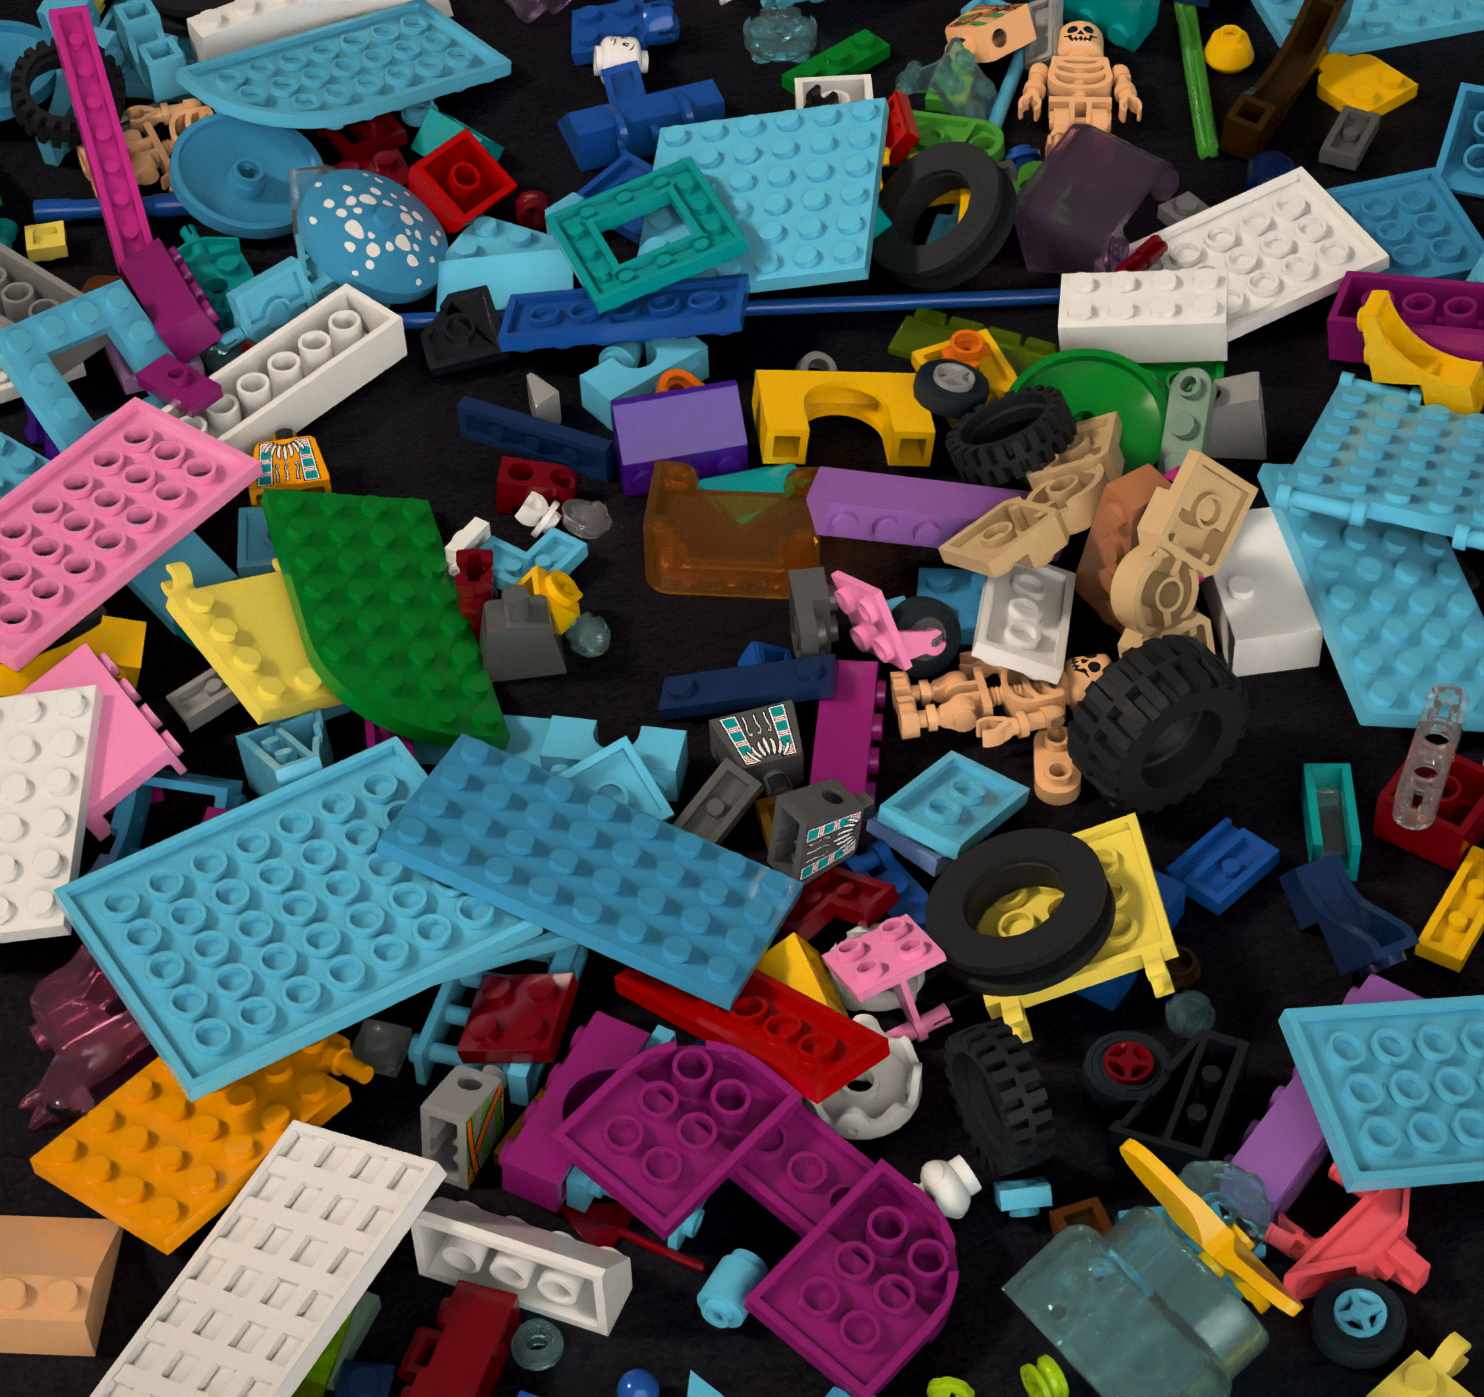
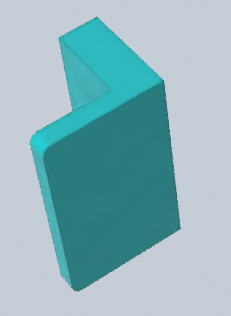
(441, 127)

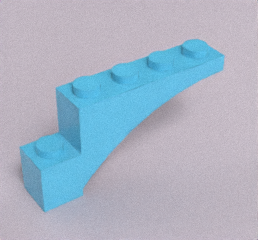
(61, 102)

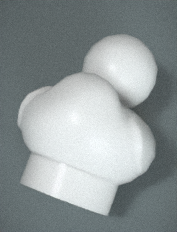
(949, 1185)

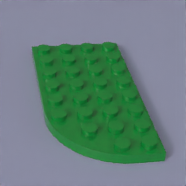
(383, 614)

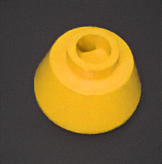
(1229, 50)

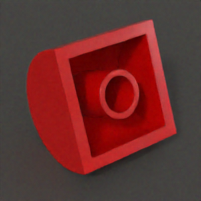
(459, 181)

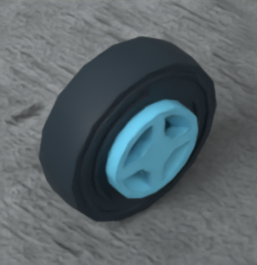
(1370, 1307)

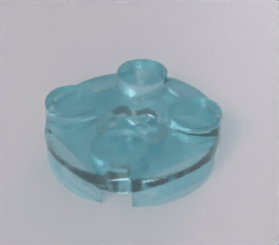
(766, 45)
(1233, 1188)

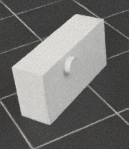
(1261, 603)

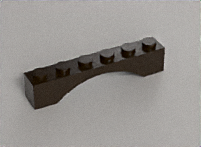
(1265, 105)

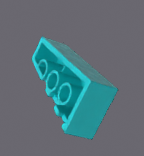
(1120, 21)

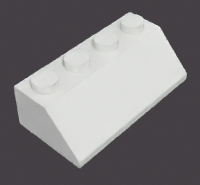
(543, 1267)

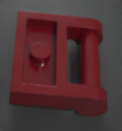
(374, 136)

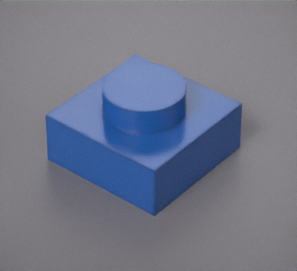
(623, 81)

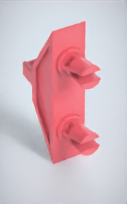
(1362, 1243)

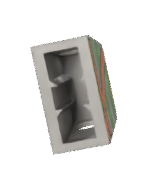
(463, 1121)

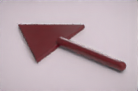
(608, 1222)

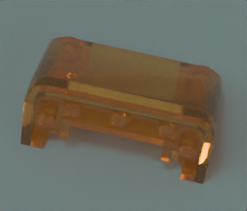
(727, 538)

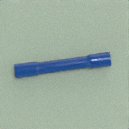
(67, 209)

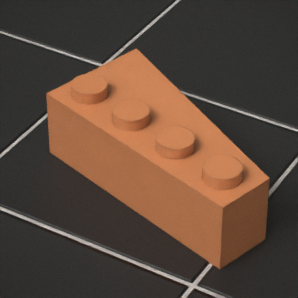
(1114, 536)

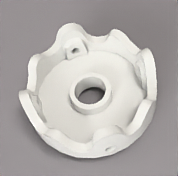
(886, 1104)

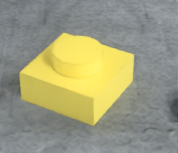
(46, 241)

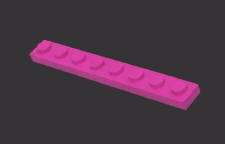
(100, 132)

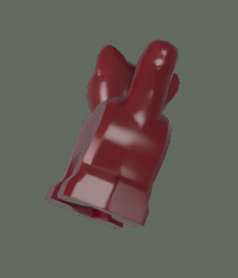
(474, 584)

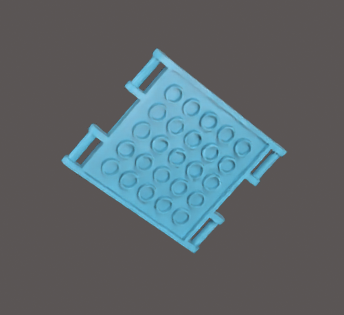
(1392, 463)

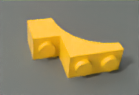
(1404, 358)

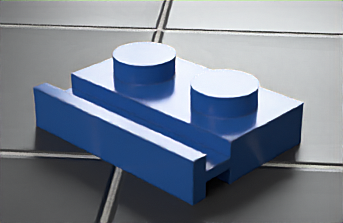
(1223, 866)

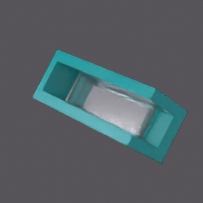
(1331, 814)

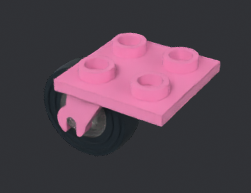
(914, 637)

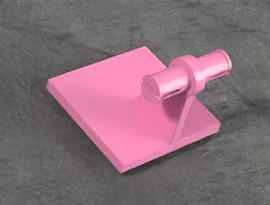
(886, 961)

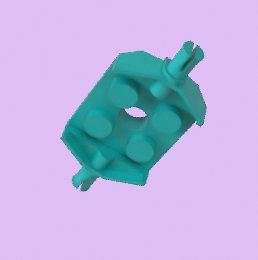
(217, 266)

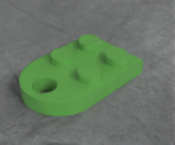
(945, 128)

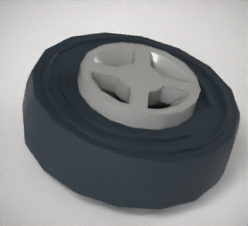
(950, 388)

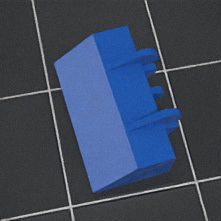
(633, 125)

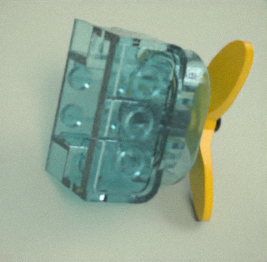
(1145, 1309)

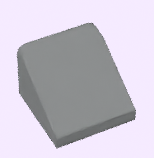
(543, 399)

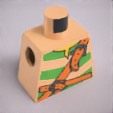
(979, 23)

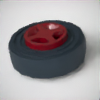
(1114, 1060)

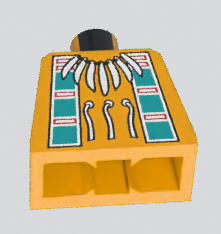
(289, 464)

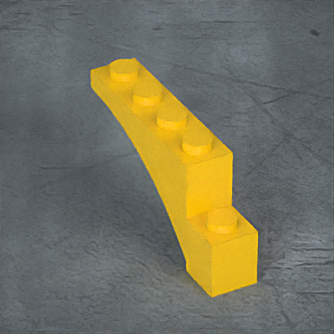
(115, 636)

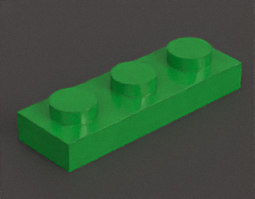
(845, 58)

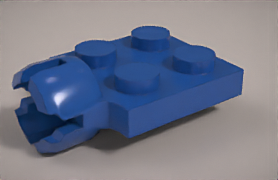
(649, 23)

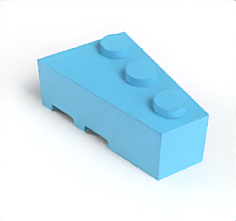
(285, 751)

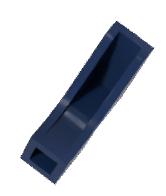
(1355, 929)

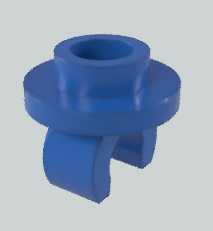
(1023, 154)

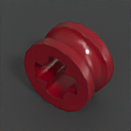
(529, 200)

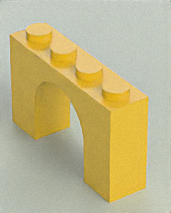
(885, 400)

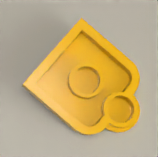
(1362, 83)

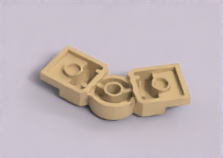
(1059, 506)
(1179, 538)

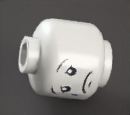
(618, 51)

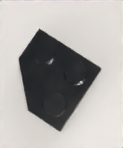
(463, 333)

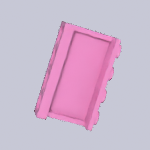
(127, 741)

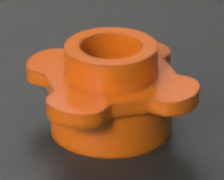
(966, 347)

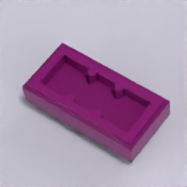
(179, 385)

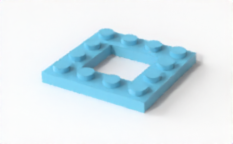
(33, 341)

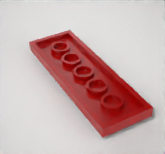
(778, 1025)

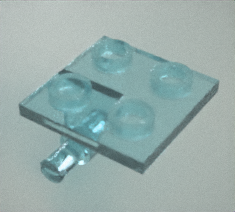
(954, 80)

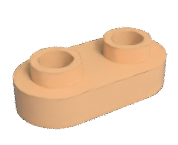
(1055, 776)

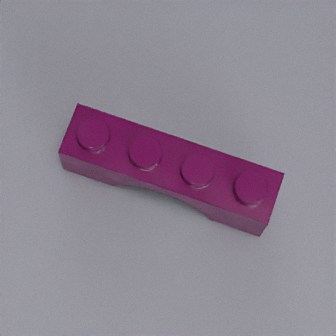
(596, 1052)

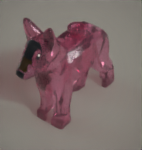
(81, 1035)

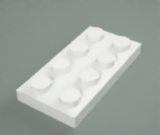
(1026, 621)

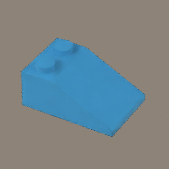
(1463, 146)

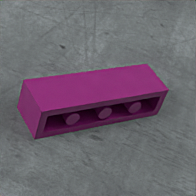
(173, 299)
(849, 727)

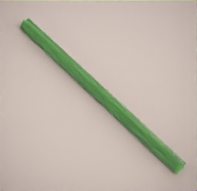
(1196, 80)

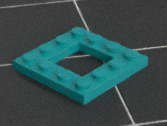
(610, 284)

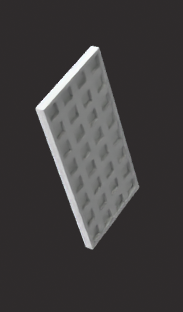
(277, 1270)

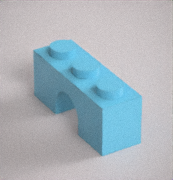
(148, 48)
(614, 381)
(660, 749)

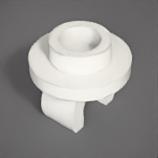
(538, 514)

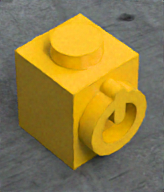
(559, 589)

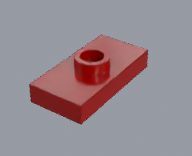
(901, 127)

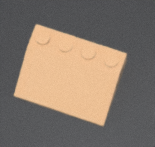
(55, 1283)

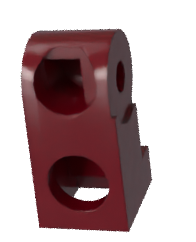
(522, 476)

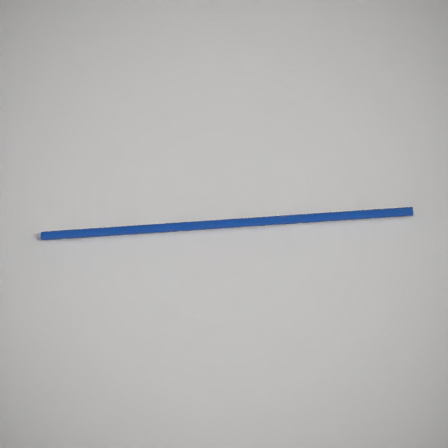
(854, 303)

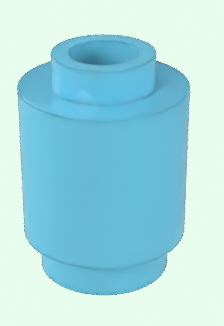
(729, 1284)

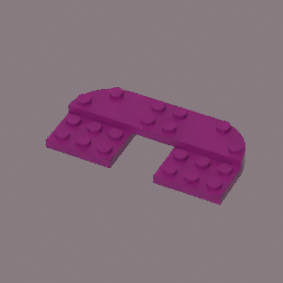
(874, 1248)

